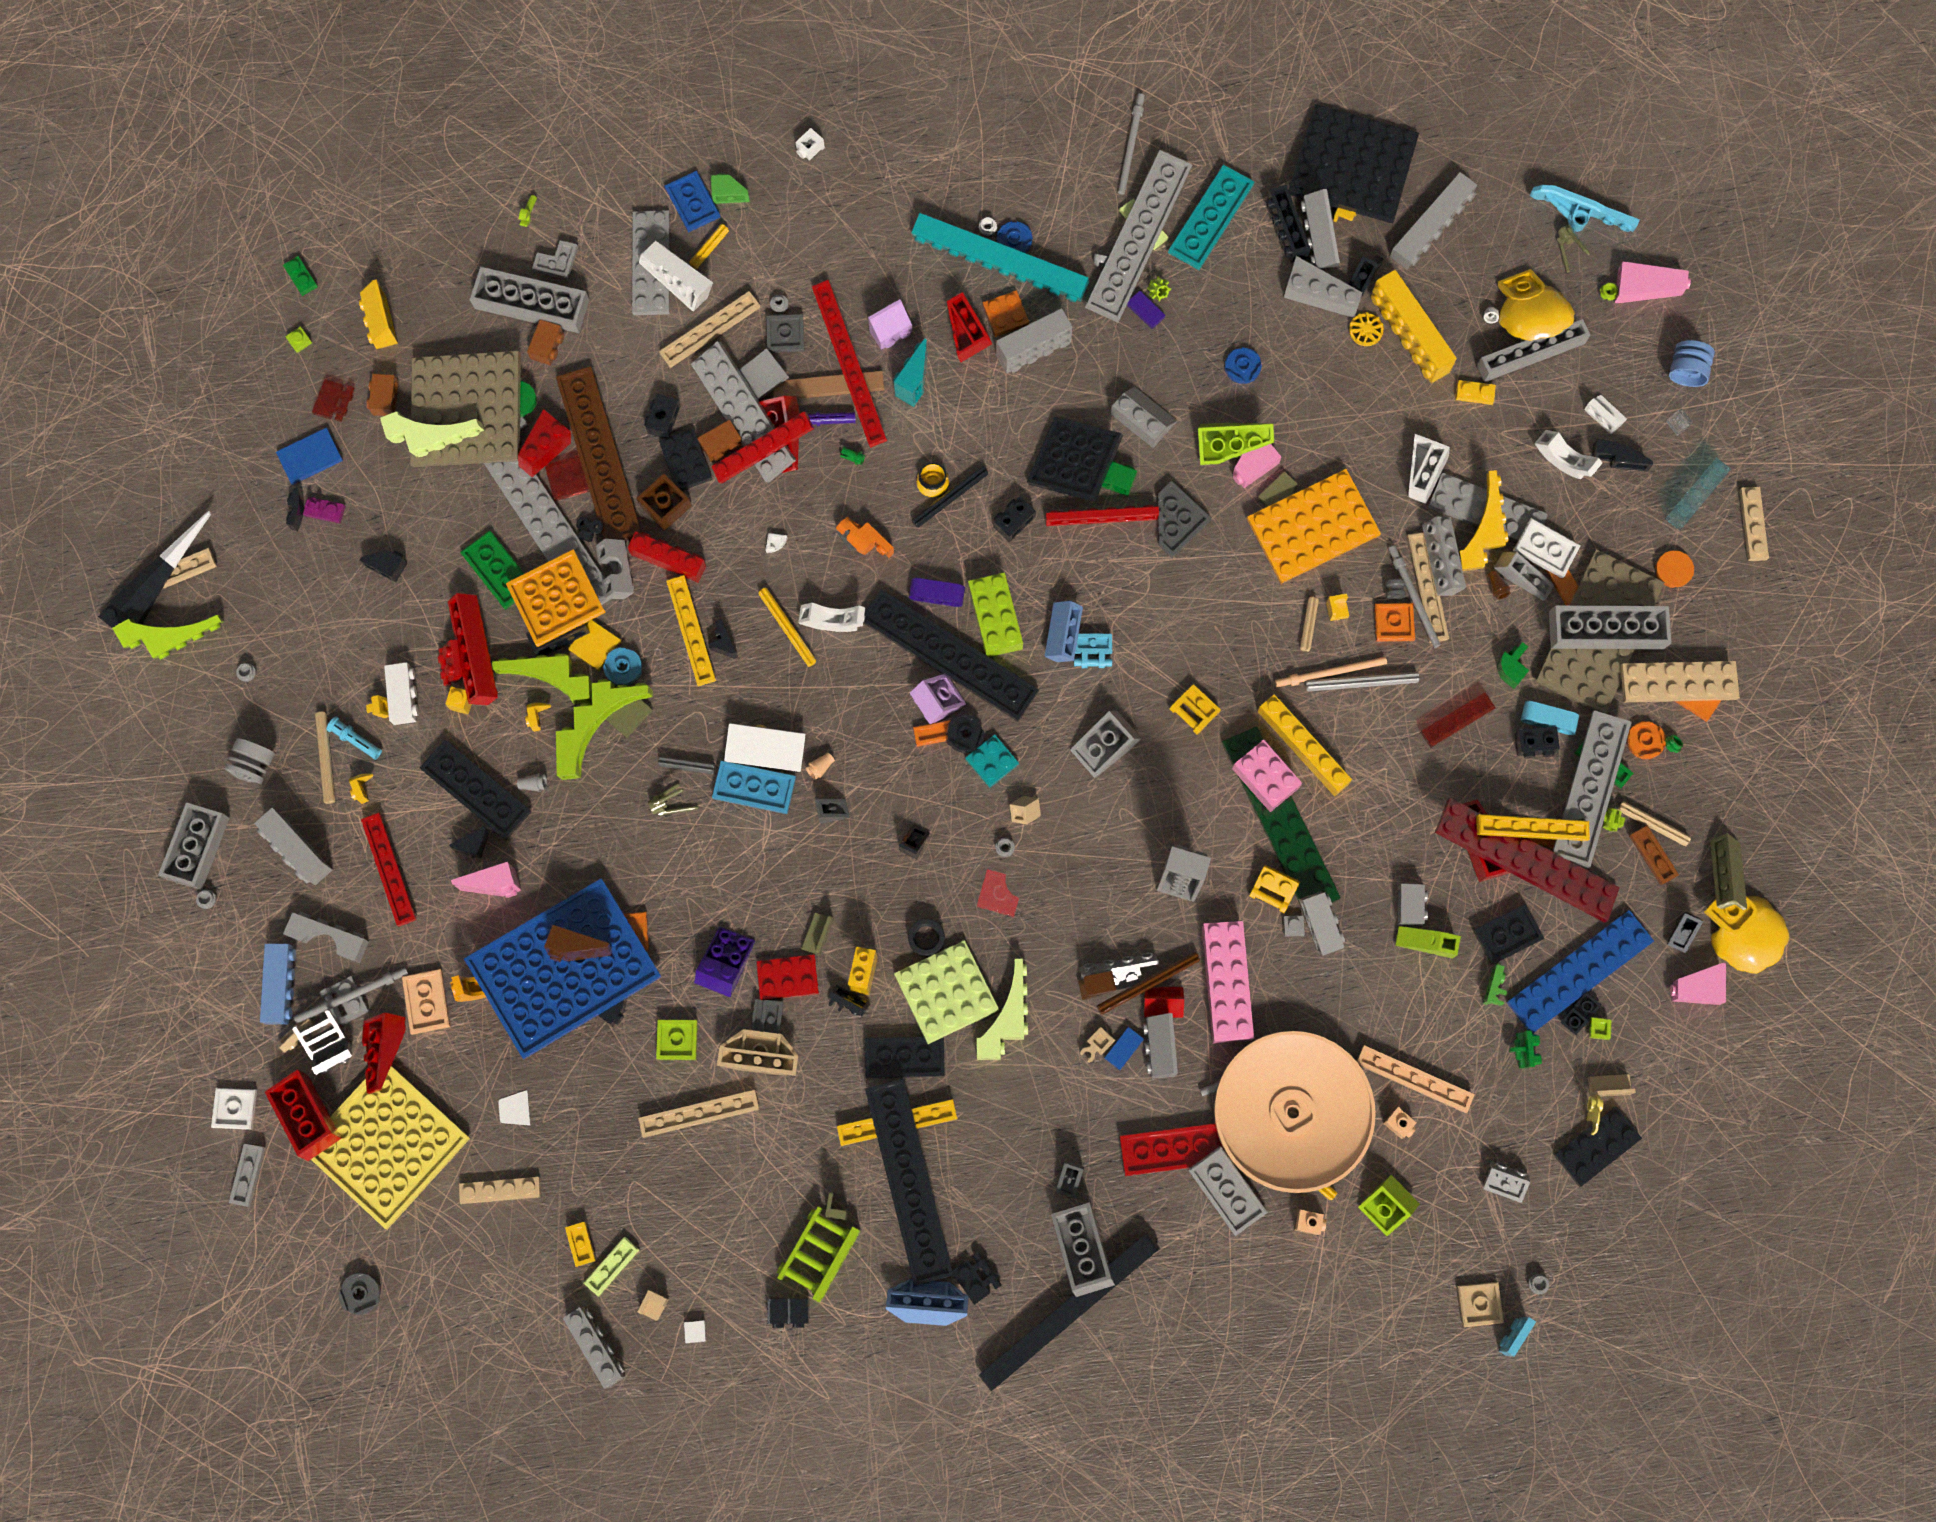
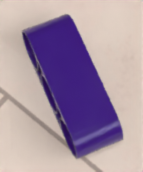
(937, 592)

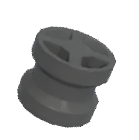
(1395, 589)

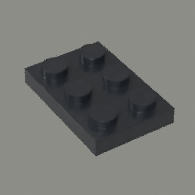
(685, 460)
(1508, 934)

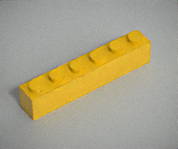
(1304, 745)

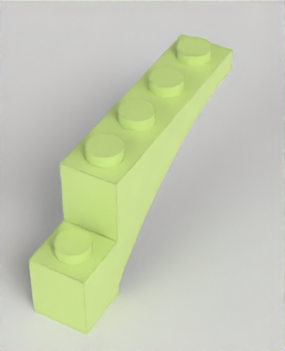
(425, 437)
(1010, 1022)

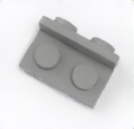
(1507, 1181)

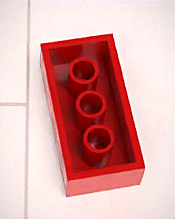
(302, 1115)

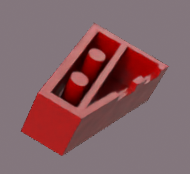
(967, 329)
(543, 444)

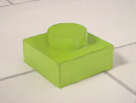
(298, 339)
(1600, 1028)

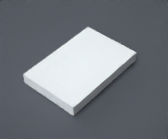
(1546, 548)

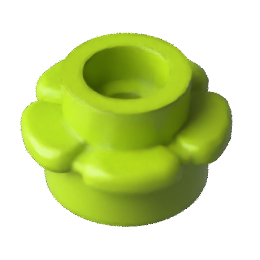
(1609, 287)

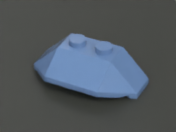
(927, 1303)

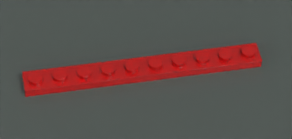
(849, 364)

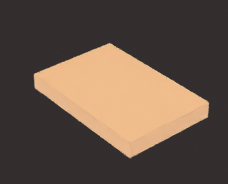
(426, 1001)

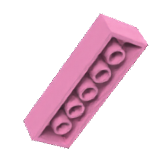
(1227, 982)

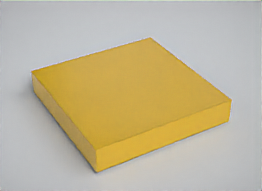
(595, 646)

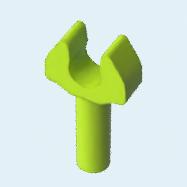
(524, 214)

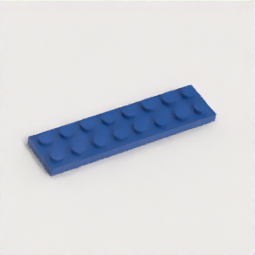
(1580, 971)

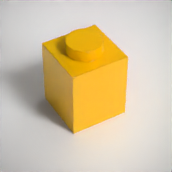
(458, 701)

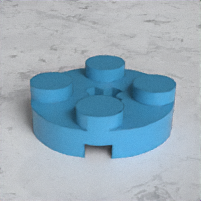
(612, 663)

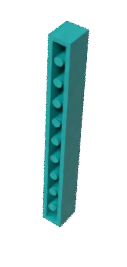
(1000, 257)

